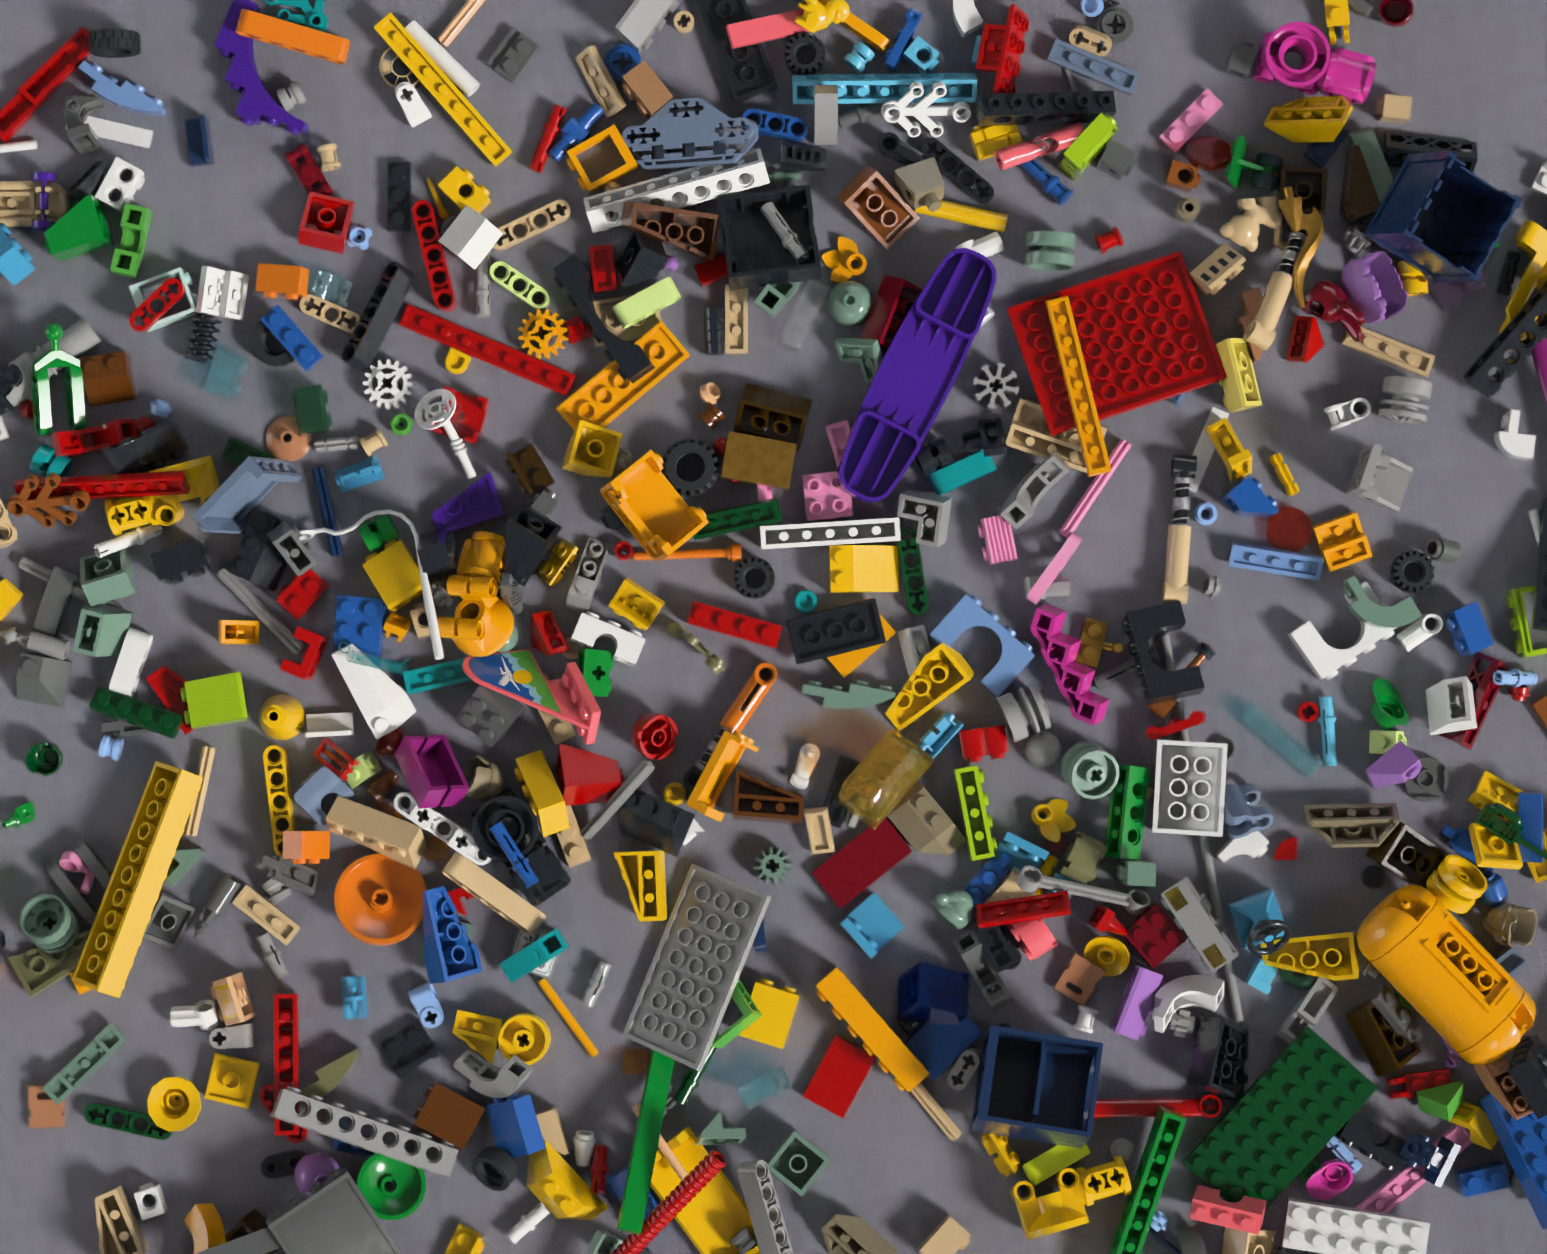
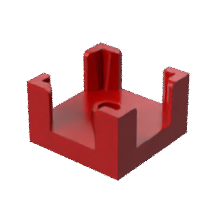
(468, 416)
(311, 655)

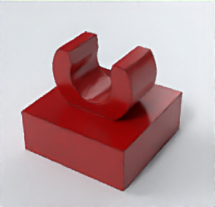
(577, 330)

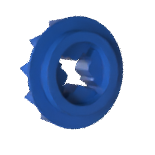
(615, 54)

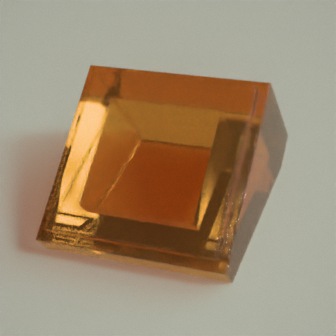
(437, 849)
(635, 1061)

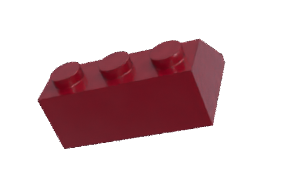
(889, 309)

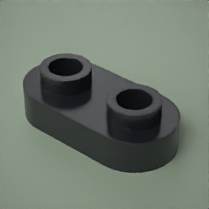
(283, 1163)

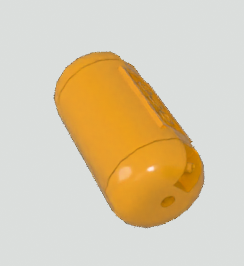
(1446, 975)

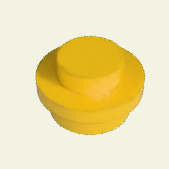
(674, 793)

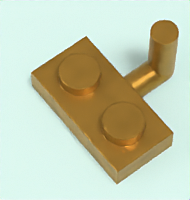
(1093, 643)

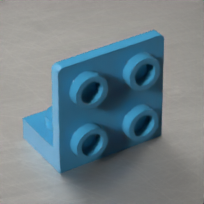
(1023, 852)
(872, 924)

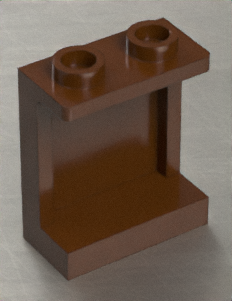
(449, 1115)

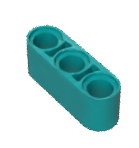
(961, 473)

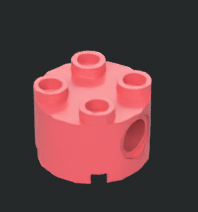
(1033, 937)

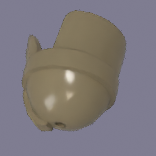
(484, 781)
(1511, 924)

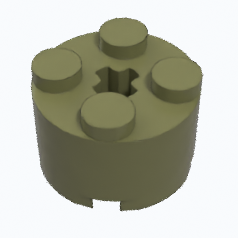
(1081, 858)

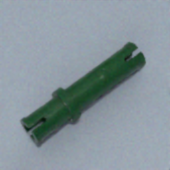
(691, 1081)

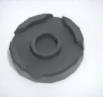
(1430, 781)

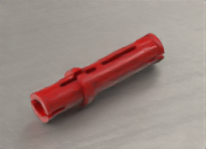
(547, 138)

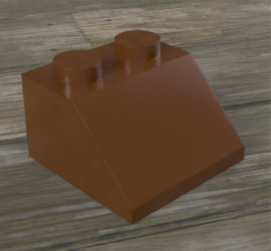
(108, 378)

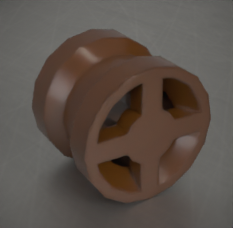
(711, 416)

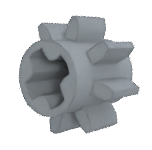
(1355, 239)
(440, 593)
(1182, 1023)

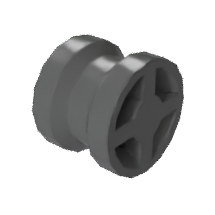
(743, 1240)

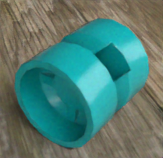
(46, 462)

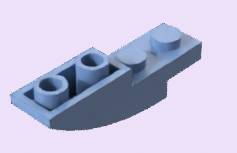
(127, 96)

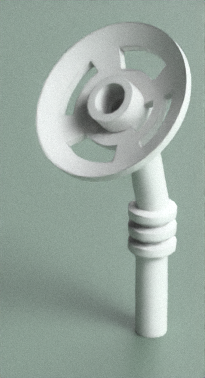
(443, 416)

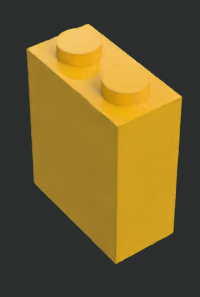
(777, 1013)

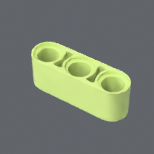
(511, 278)
(646, 302)

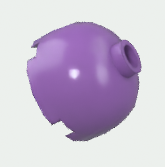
(313, 1169)

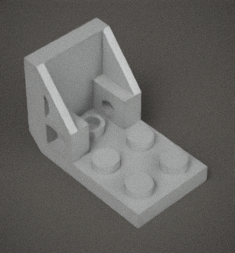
(1379, 479)

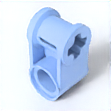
(426, 1000)

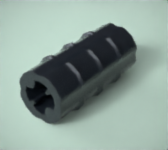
(714, 330)

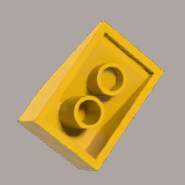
(863, 568)

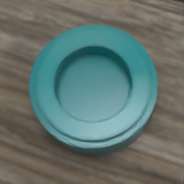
(805, 601)

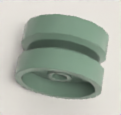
(1050, 250)
(1090, 770)

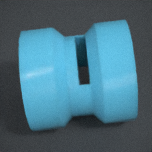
(859, 57)

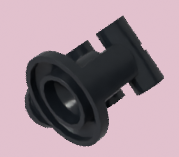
(529, 841)

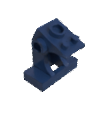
(1421, 1152)

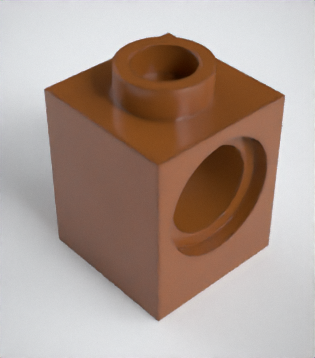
(1172, 176)

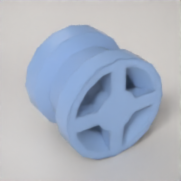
(111, 747)

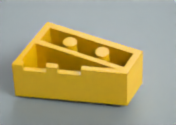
(542, 792)
(645, 882)

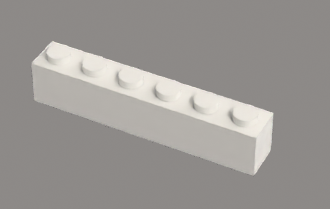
(830, 533)

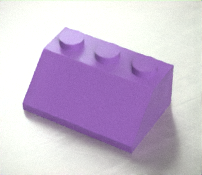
(1137, 1002)

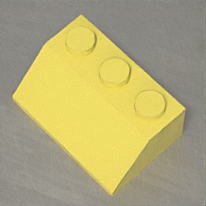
(1241, 384)

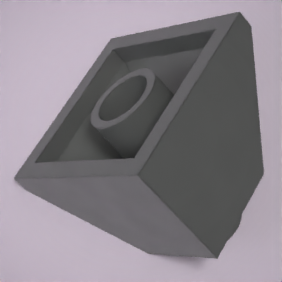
(42, 679)
(169, 920)

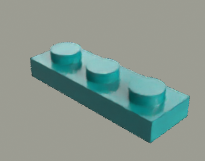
(435, 676)

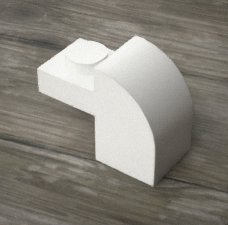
(1510, 441)

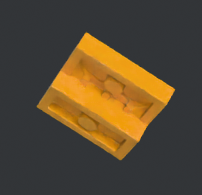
(1342, 541)

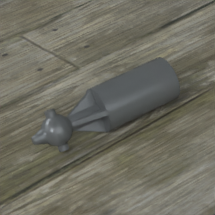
(217, 903)

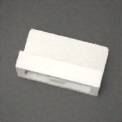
(330, 724)

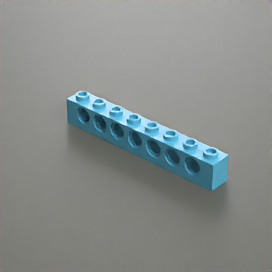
(885, 87)

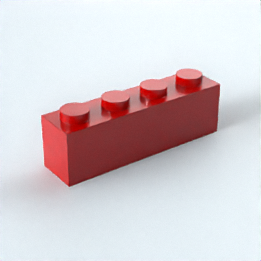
(734, 625)

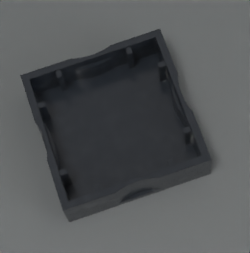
(755, 249)

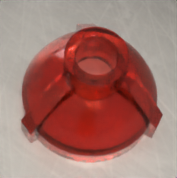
(390, 742)

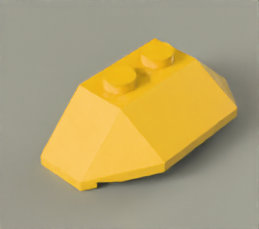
(1310, 118)
(561, 1187)

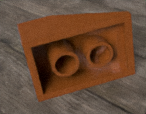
(878, 207)

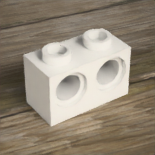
(113, 182)

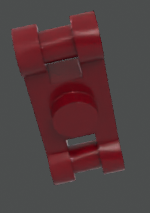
(308, 171)

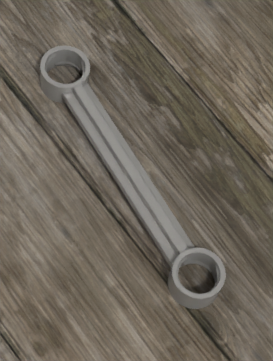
(1083, 890)

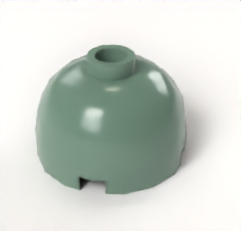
(849, 303)

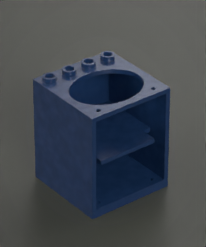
(1037, 1086)

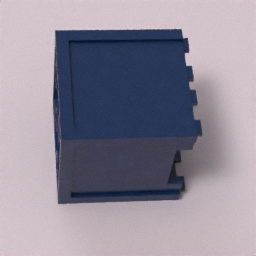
(1441, 217)

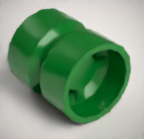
(378, 531)

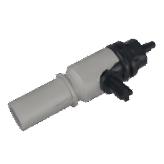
(16, 375)

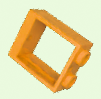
(574, 164)

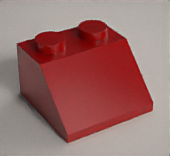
(326, 222)

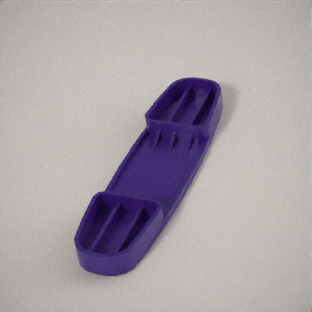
(916, 375)

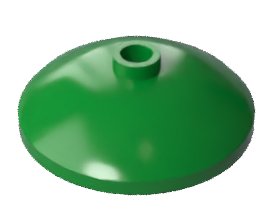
(406, 1190)

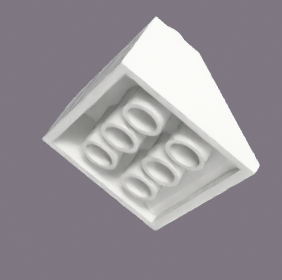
(1189, 788)

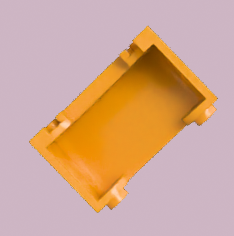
(652, 507)

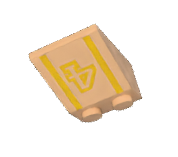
(233, 999)

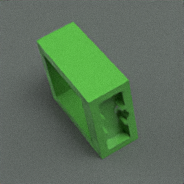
(750, 1015)

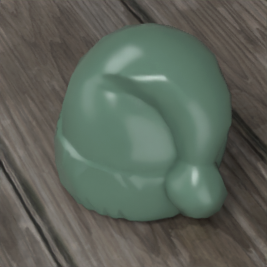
(954, 908)

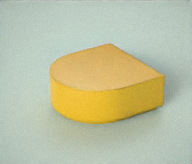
(457, 361)

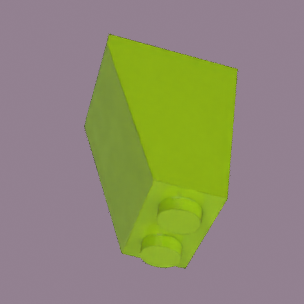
(214, 701)

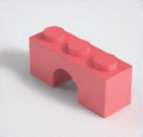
(1243, 1215)

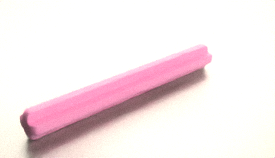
(1094, 490)

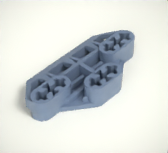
(693, 131)

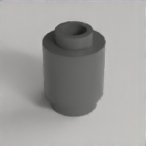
(1443, 550)

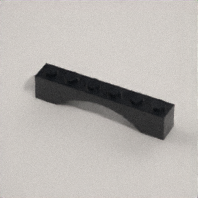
(577, 280)

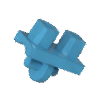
(354, 997)

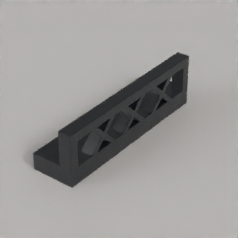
(1396, 153)

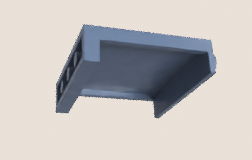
(242, 493)

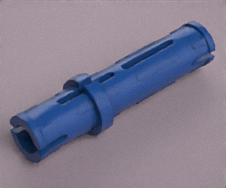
(514, 855)

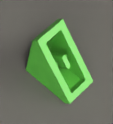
(1441, 1100)

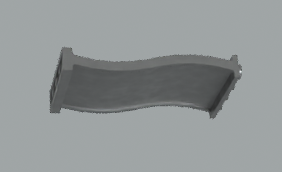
(331, 1221)

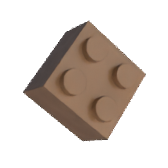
(646, 89)

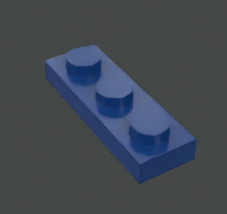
(292, 338)

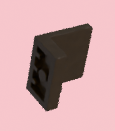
(531, 470)

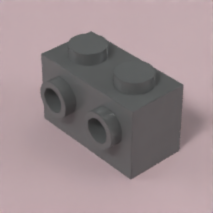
(291, 548)

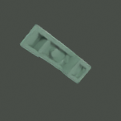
(84, 1064)

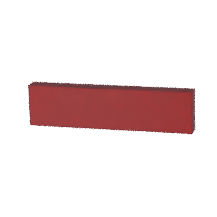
(1023, 909)

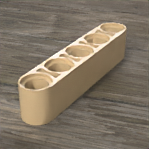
(494, 894)

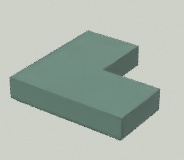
(862, 351)

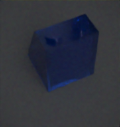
(933, 995)

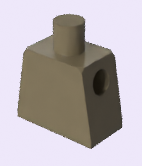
(920, 184)

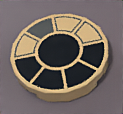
(395, 71)

